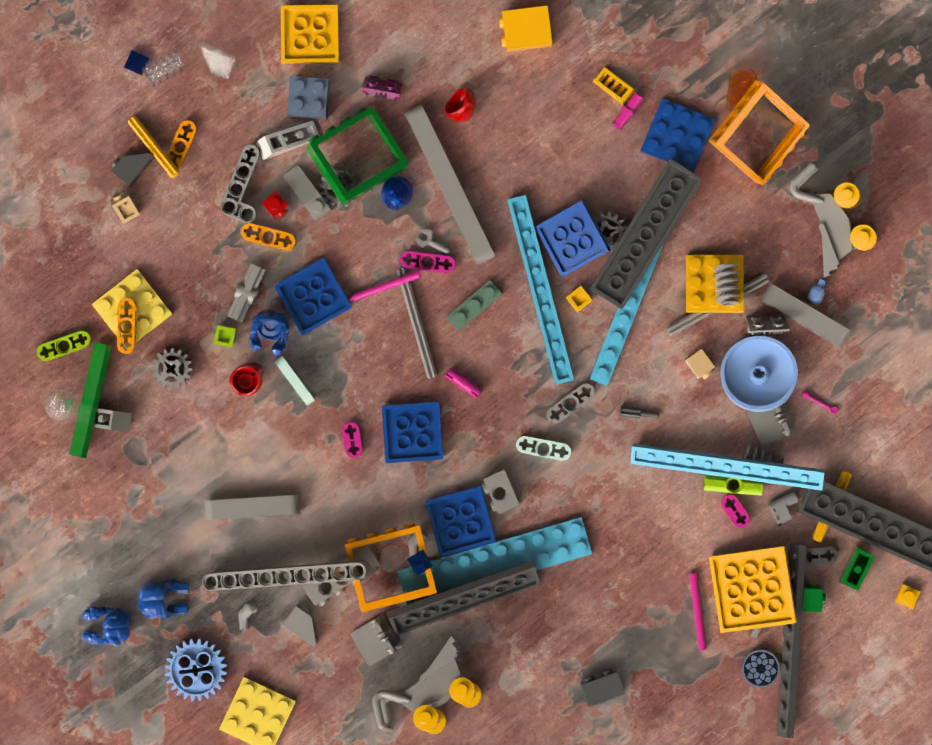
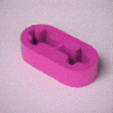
(347, 441)
(739, 508)

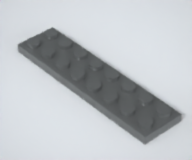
(645, 234)
(869, 523)
(463, 598)

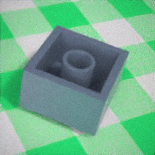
(308, 97)

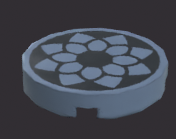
(760, 668)

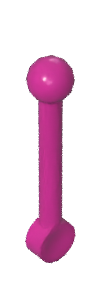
(833, 410)

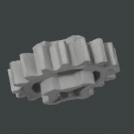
(348, 186)
(616, 230)
(165, 375)

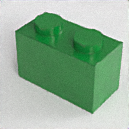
(856, 569)

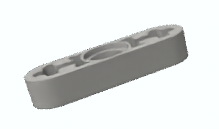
(585, 399)

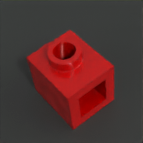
(276, 205)

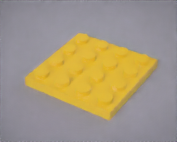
(752, 589)

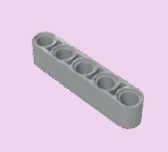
(806, 316)
(252, 507)

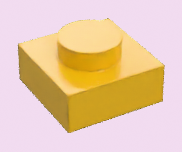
(579, 299)
(907, 596)

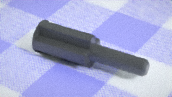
(636, 413)

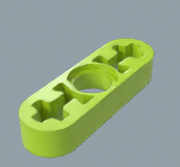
(79, 346)

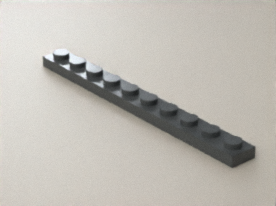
(791, 646)

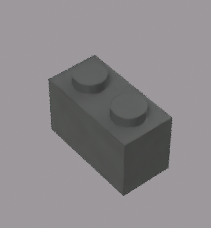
(602, 688)

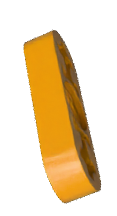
(190, 136)
(252, 238)
(132, 341)

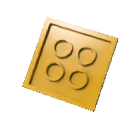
(309, 34)
(701, 283)

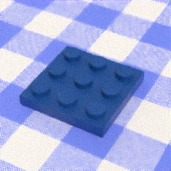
(677, 134)
(572, 238)
(312, 296)
(412, 432)
(460, 521)

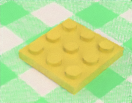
(149, 307)
(257, 714)

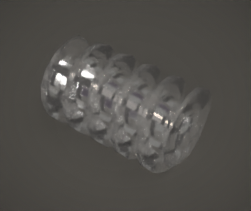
(161, 69)

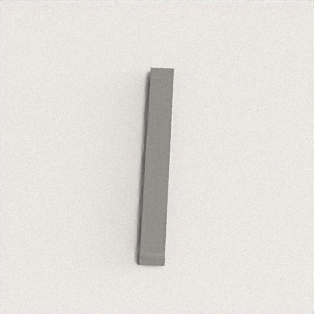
(449, 184)
(278, 579)

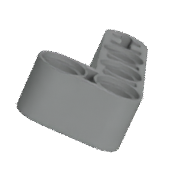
(244, 182)

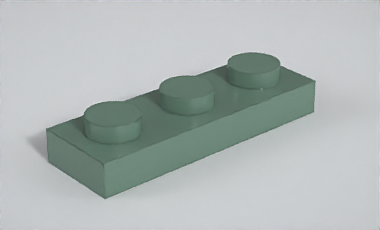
(474, 305)

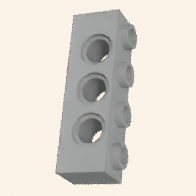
(320, 597)

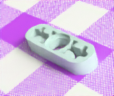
(294, 380)
(556, 455)

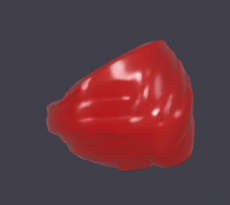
(461, 105)
(243, 382)

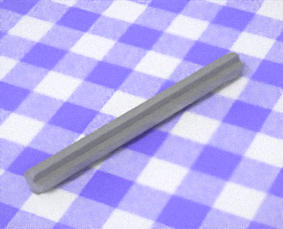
(695, 317)
(417, 326)

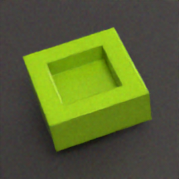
(224, 336)

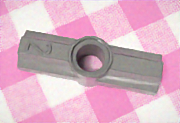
(246, 293)

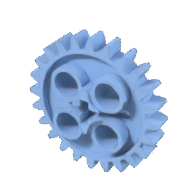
(193, 652)

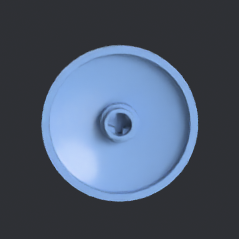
(759, 373)

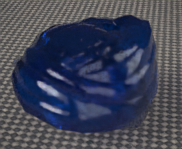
(396, 193)

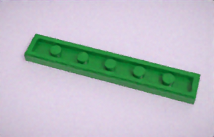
(90, 400)

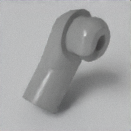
(413, 544)
(245, 613)

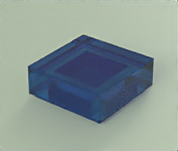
(136, 62)
(419, 562)

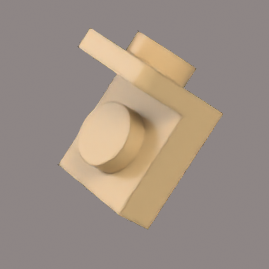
(124, 206)

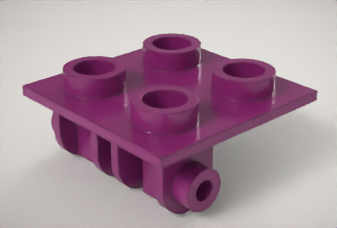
(373, 84)

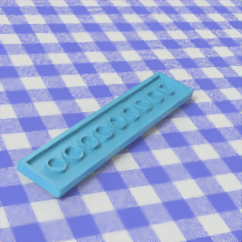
(543, 546)

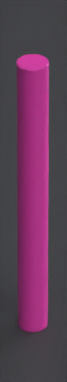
(384, 286)
(698, 611)

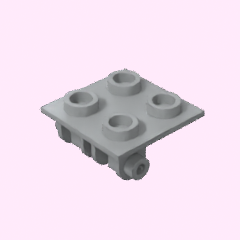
(774, 323)
(772, 424)
(376, 640)

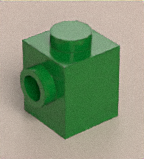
(813, 598)

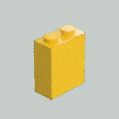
(526, 28)

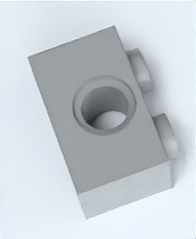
(500, 480)

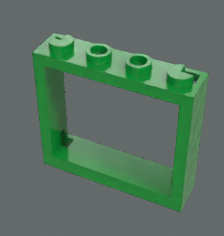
(327, 171)

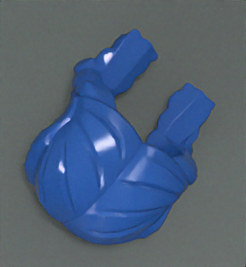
(269, 326)
(152, 599)
(114, 626)

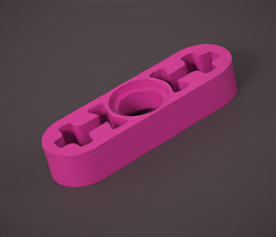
(413, 264)

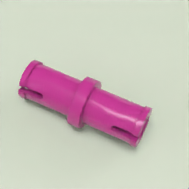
(627, 111)
(463, 383)

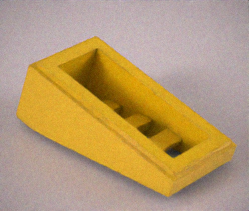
(626, 97)

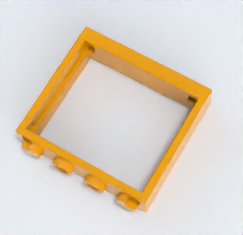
(736, 117)
(394, 599)

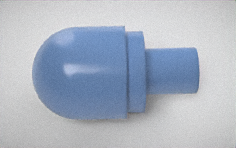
(817, 293)

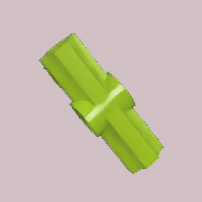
(720, 484)

